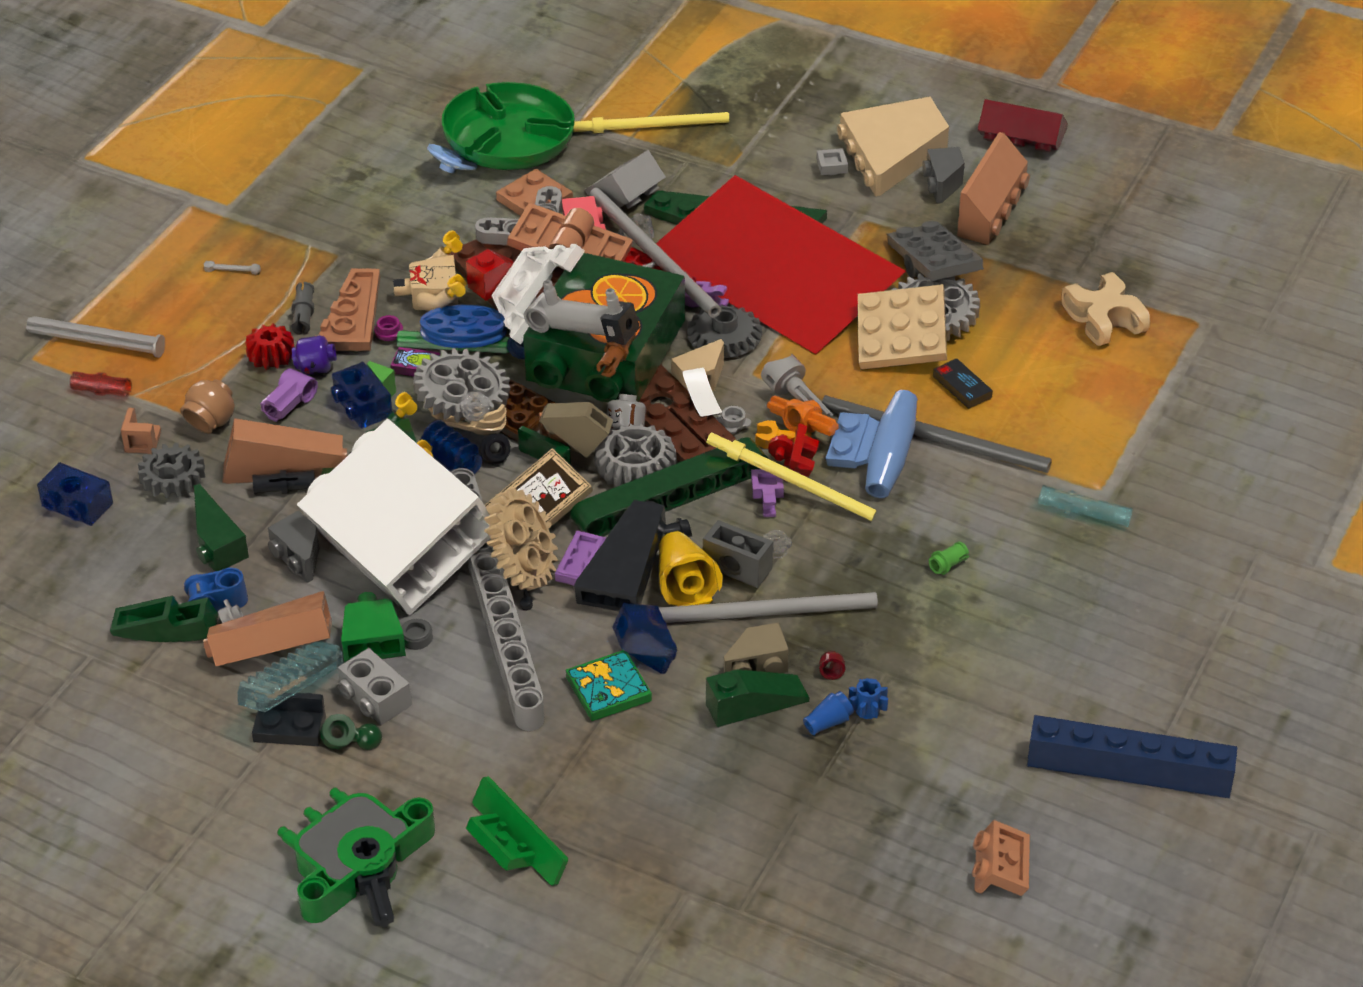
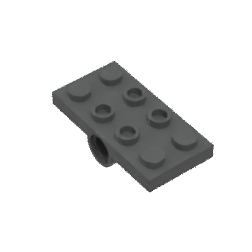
(933, 252)

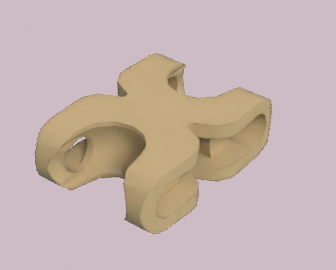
(1105, 308)

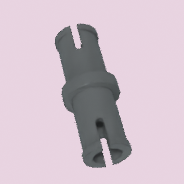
(302, 308)

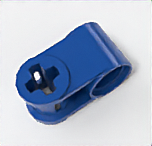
(218, 586)

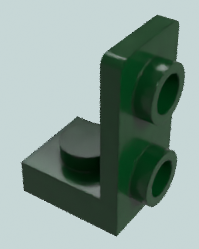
(538, 445)

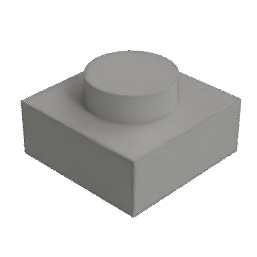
(832, 161)

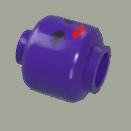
(313, 355)

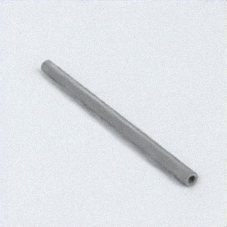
(654, 251)

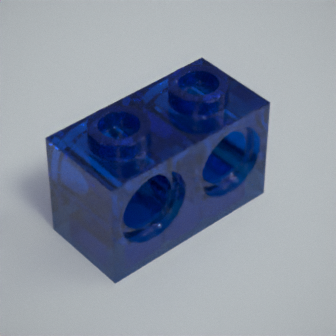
(361, 395)

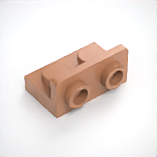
(1002, 858)

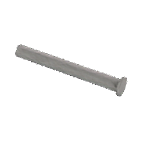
(97, 335)

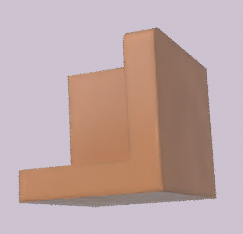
(138, 436)

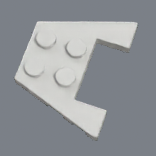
(525, 280)

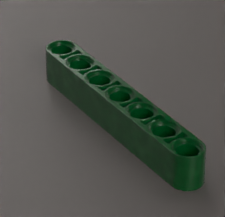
(668, 487)

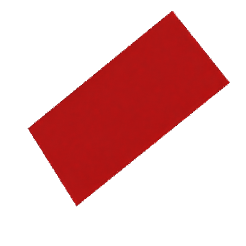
(777, 262)

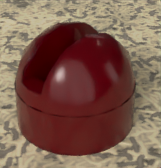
(836, 668)

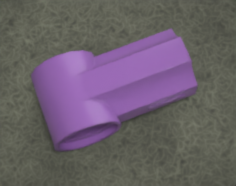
(291, 389)

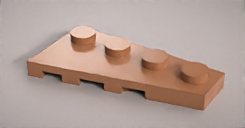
(353, 314)

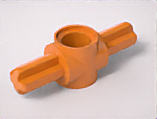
(806, 413)

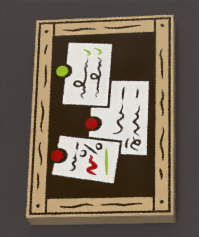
(553, 485)

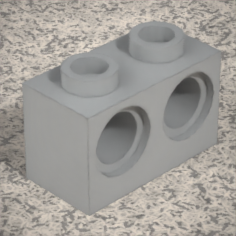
(374, 686)

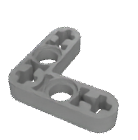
(490, 229)

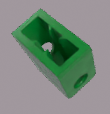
(373, 626)

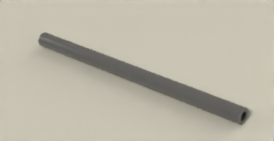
(951, 437)

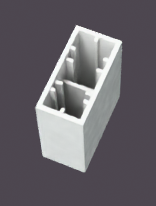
(397, 515)

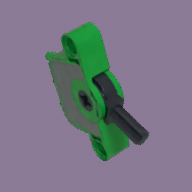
(355, 851)

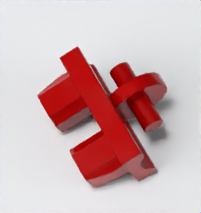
(795, 451)

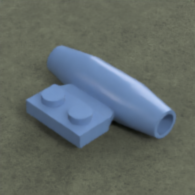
(878, 443)

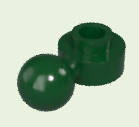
(367, 736)

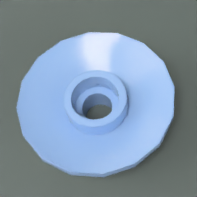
(450, 159)

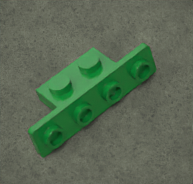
(512, 835)

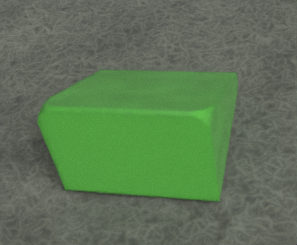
(384, 375)

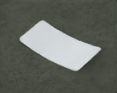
(701, 392)

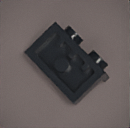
(292, 721)

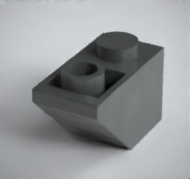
(944, 171)
(296, 543)

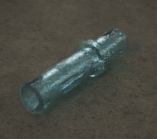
(1083, 505)

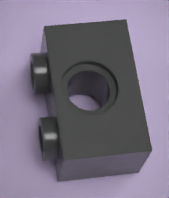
(739, 553)

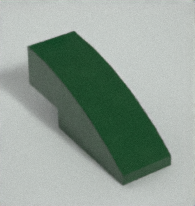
(165, 620)

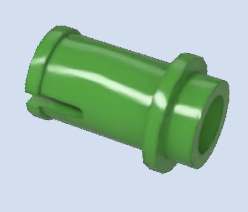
(942, 561)

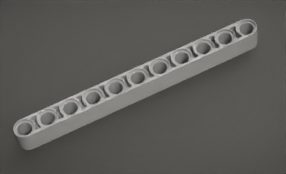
(505, 630)

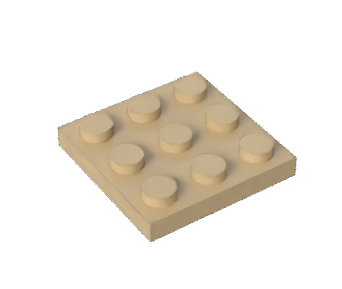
(902, 327)

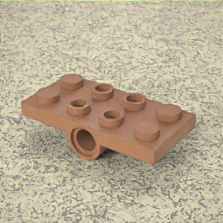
(548, 228)

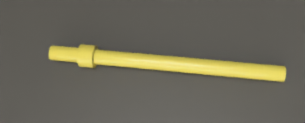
(598, 125)
(737, 451)

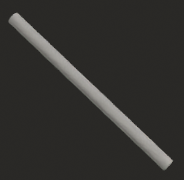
(769, 607)

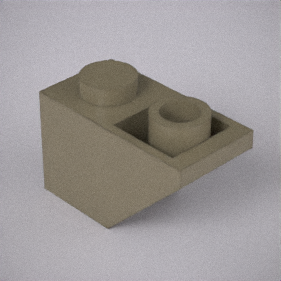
(577, 424)
(759, 649)

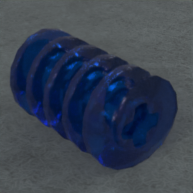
(451, 447)

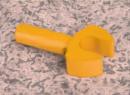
(768, 429)

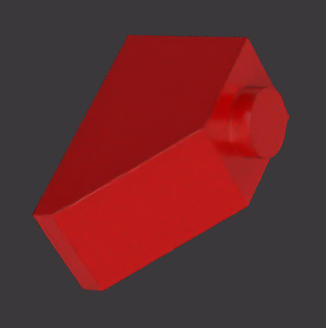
(486, 272)

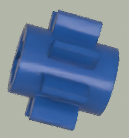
(868, 698)

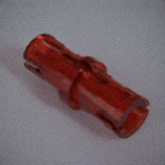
(100, 384)

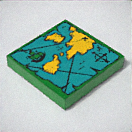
(608, 685)

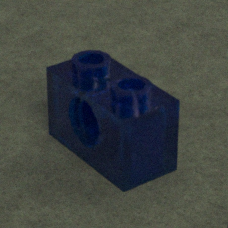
(75, 494)

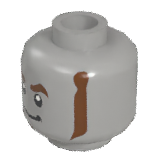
(626, 411)

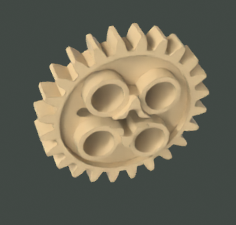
(521, 539)

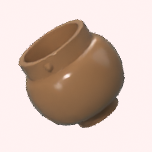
(208, 405)

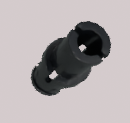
(282, 481)

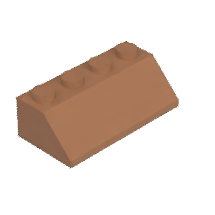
(992, 191)

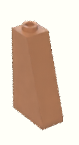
(270, 448)
(270, 630)

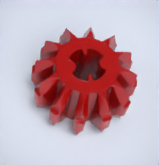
(269, 346)

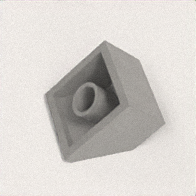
(631, 180)

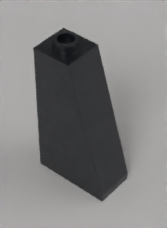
(624, 560)

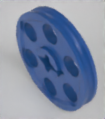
(463, 326)

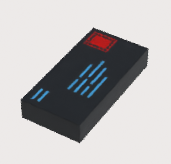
(962, 383)

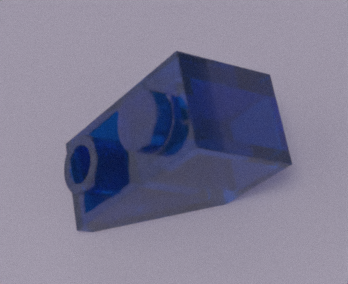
(645, 635)

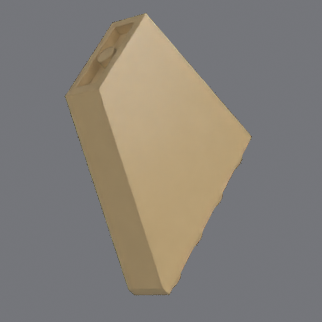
(892, 139)

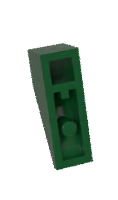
(218, 536)
(750, 693)

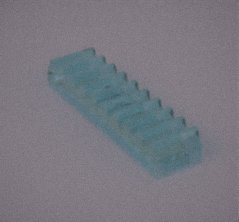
(289, 675)

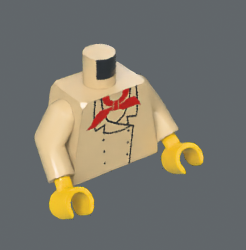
(434, 279)

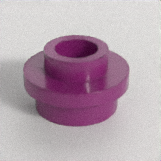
(387, 328)

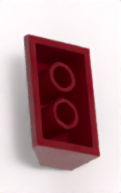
(1022, 125)

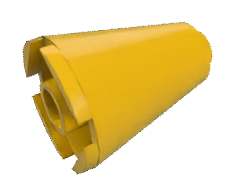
(686, 571)

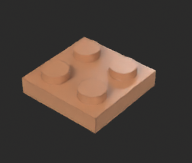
(525, 189)

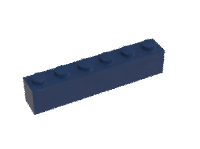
(1132, 756)

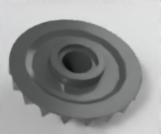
(734, 326)

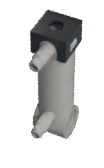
(615, 321)

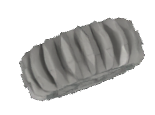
(633, 454)

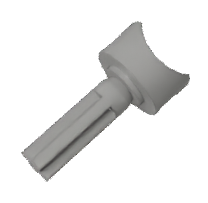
(787, 376)

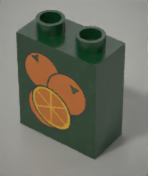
(571, 358)

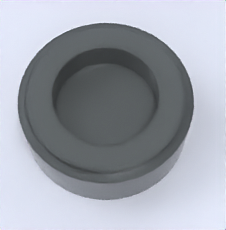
(417, 634)

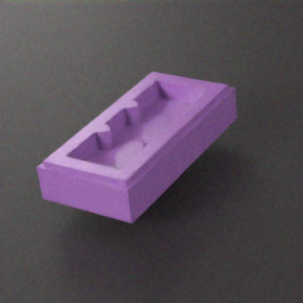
(577, 556)

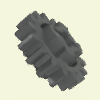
(171, 470)

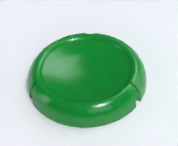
(508, 125)

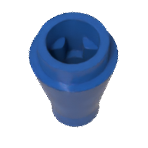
(829, 713)

